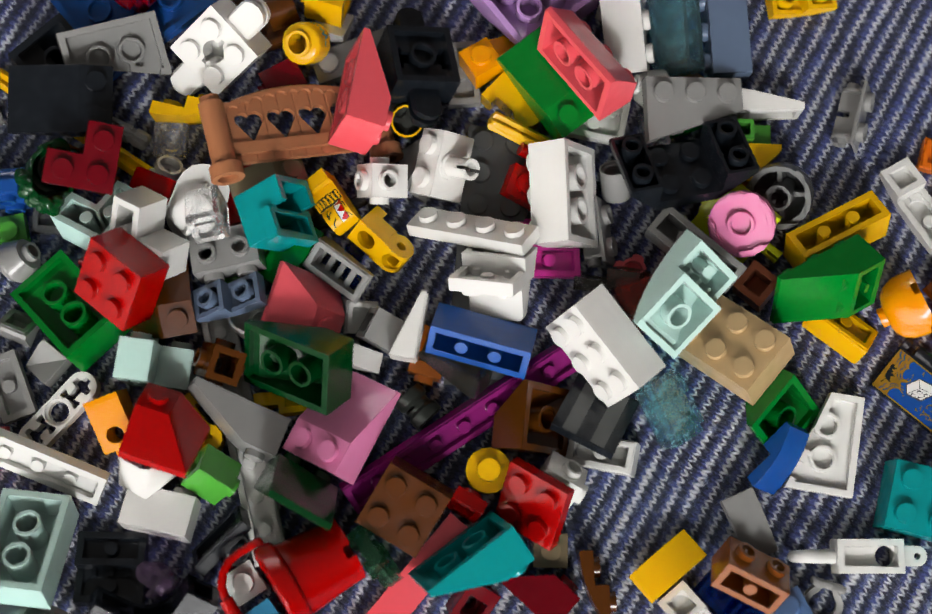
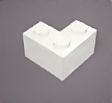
(143, 216)

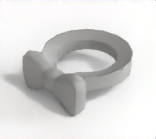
(837, 591)

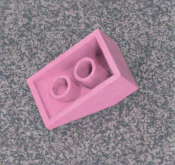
(347, 434)

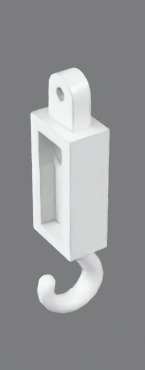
(858, 556)

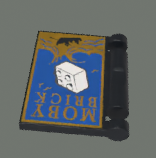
(908, 383)

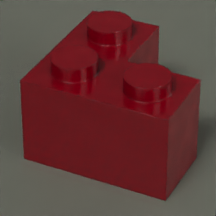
(93, 168)

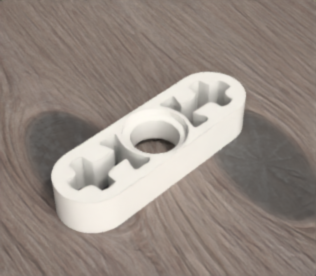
(71, 388)

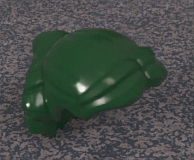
(43, 196)

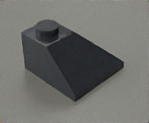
(42, 45)

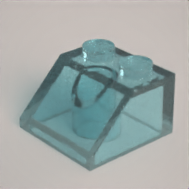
(669, 410)

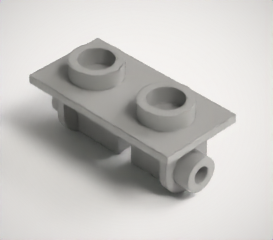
(853, 128)
(607, 243)

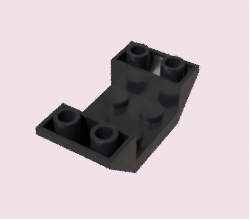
(686, 169)

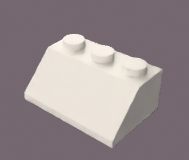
(562, 193)

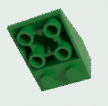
(829, 283)

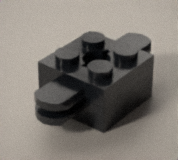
(419, 66)

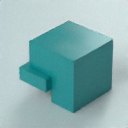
(276, 214)

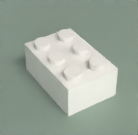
(605, 346)

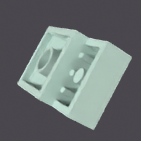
(683, 294)

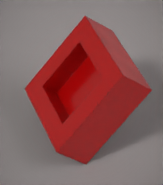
(467, 503)

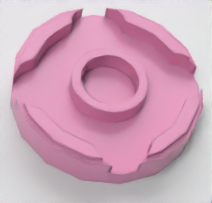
(742, 223)

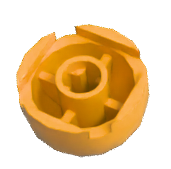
(904, 307)

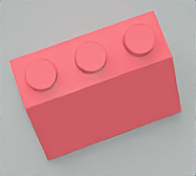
(584, 62)

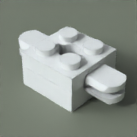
(220, 46)

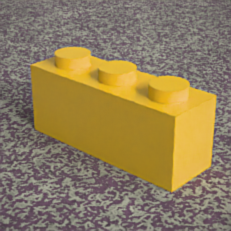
(860, 216)

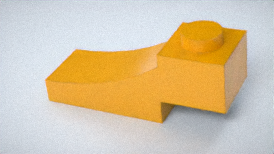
(480, 59)

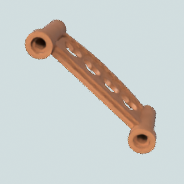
(232, 147)

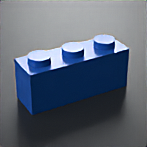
(481, 340)

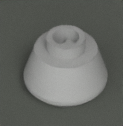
(19, 259)

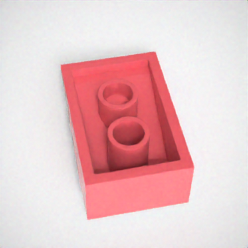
(361, 100)

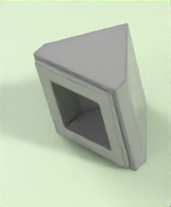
(18, 327)

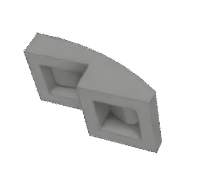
(749, 520)

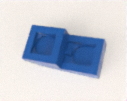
(785, 451)

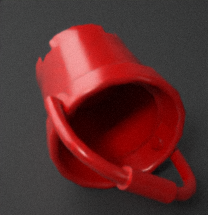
(301, 570)

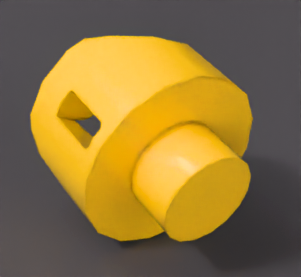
(487, 470)

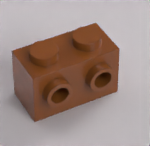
(750, 575)

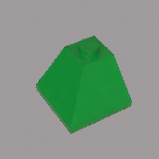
(780, 403)

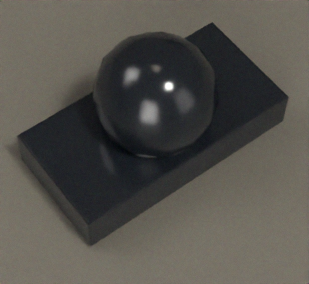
(223, 541)

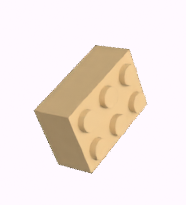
(739, 351)

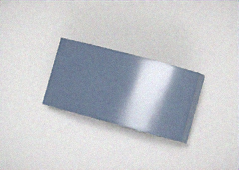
(225, 300)

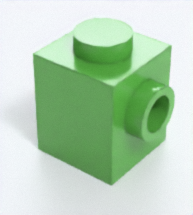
(213, 475)

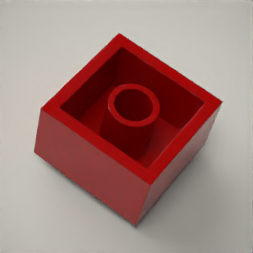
(121, 278)

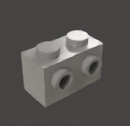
(225, 257)

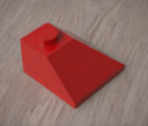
(164, 431)

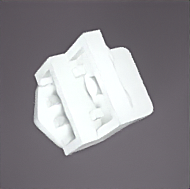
(495, 282)

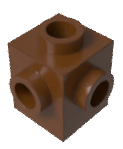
(230, 362)

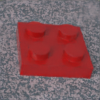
(534, 503)

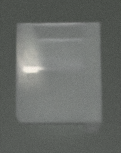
(206, 214)

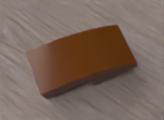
(599, 595)

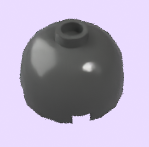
(787, 191)

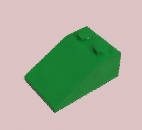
(543, 88)
(64, 316)

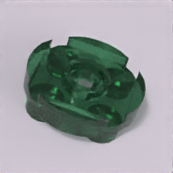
(378, 561)

